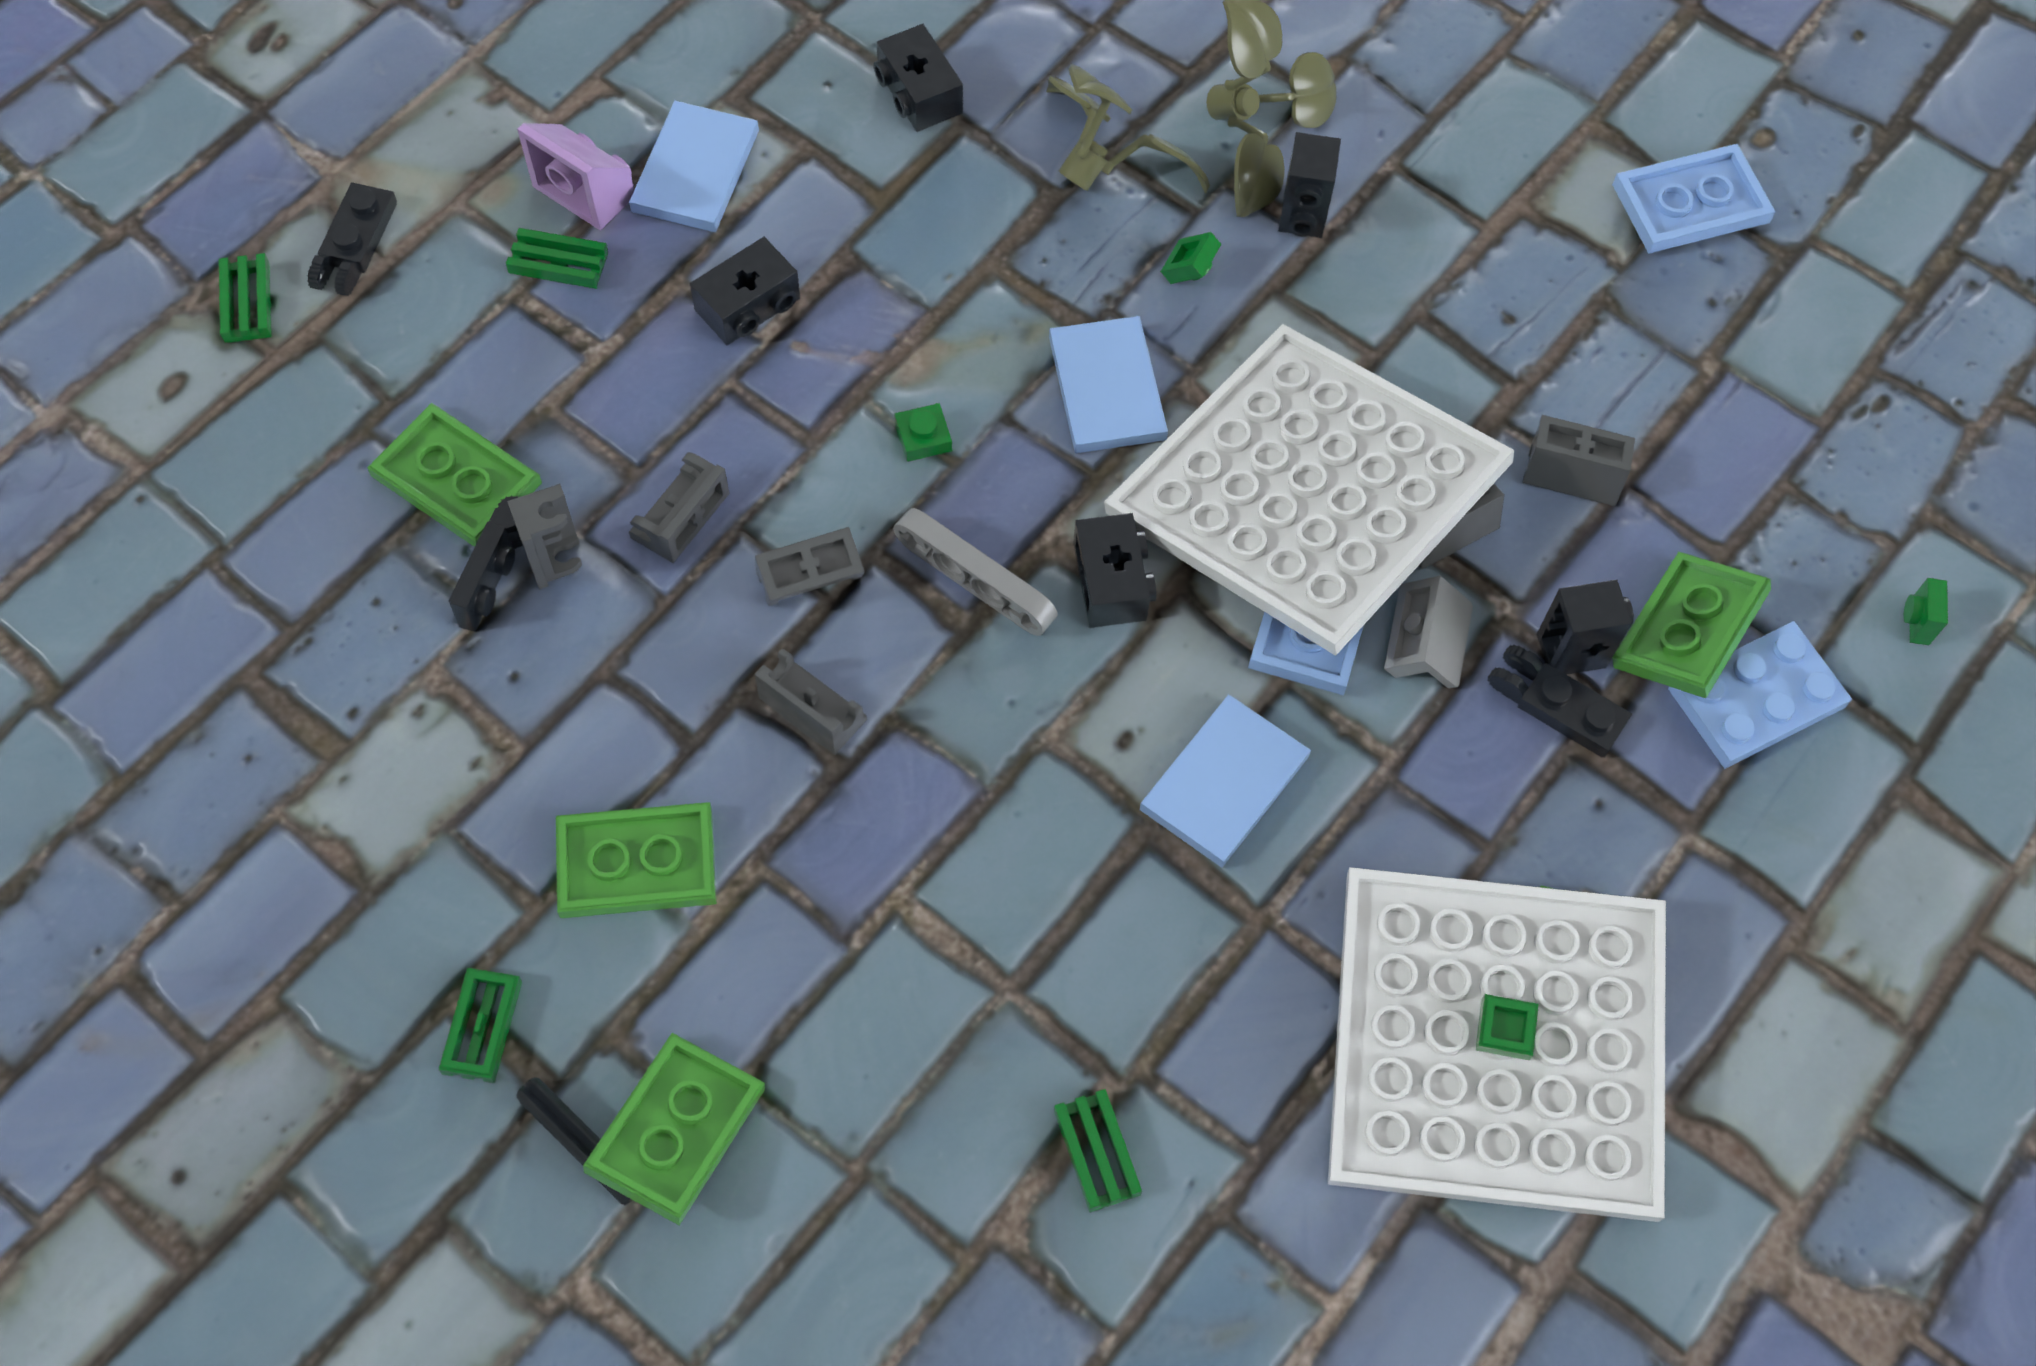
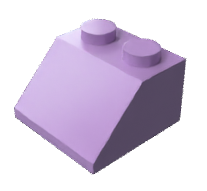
(576, 172)

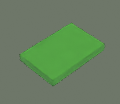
(451, 472)
(1692, 624)
(635, 860)
(674, 1128)

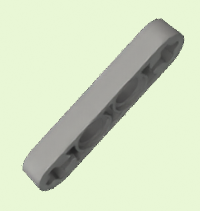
(975, 572)

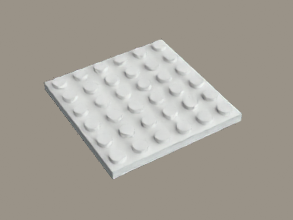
(1310, 486)
(1447, 1121)

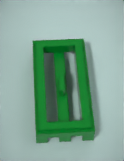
(560, 252)
(243, 268)
(490, 1067)
(1082, 1106)

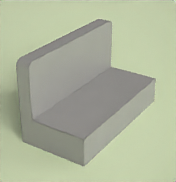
(1429, 631)

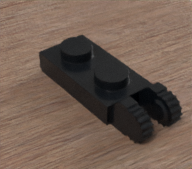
(352, 237)
(490, 559)
(1560, 701)

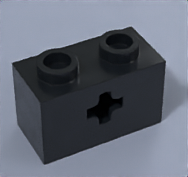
(919, 78)
(1309, 185)
(745, 291)
(1109, 594)
(1585, 626)

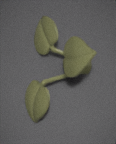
(1252, 42)
(1088, 156)

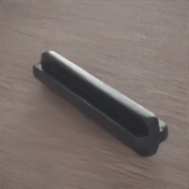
(561, 1123)

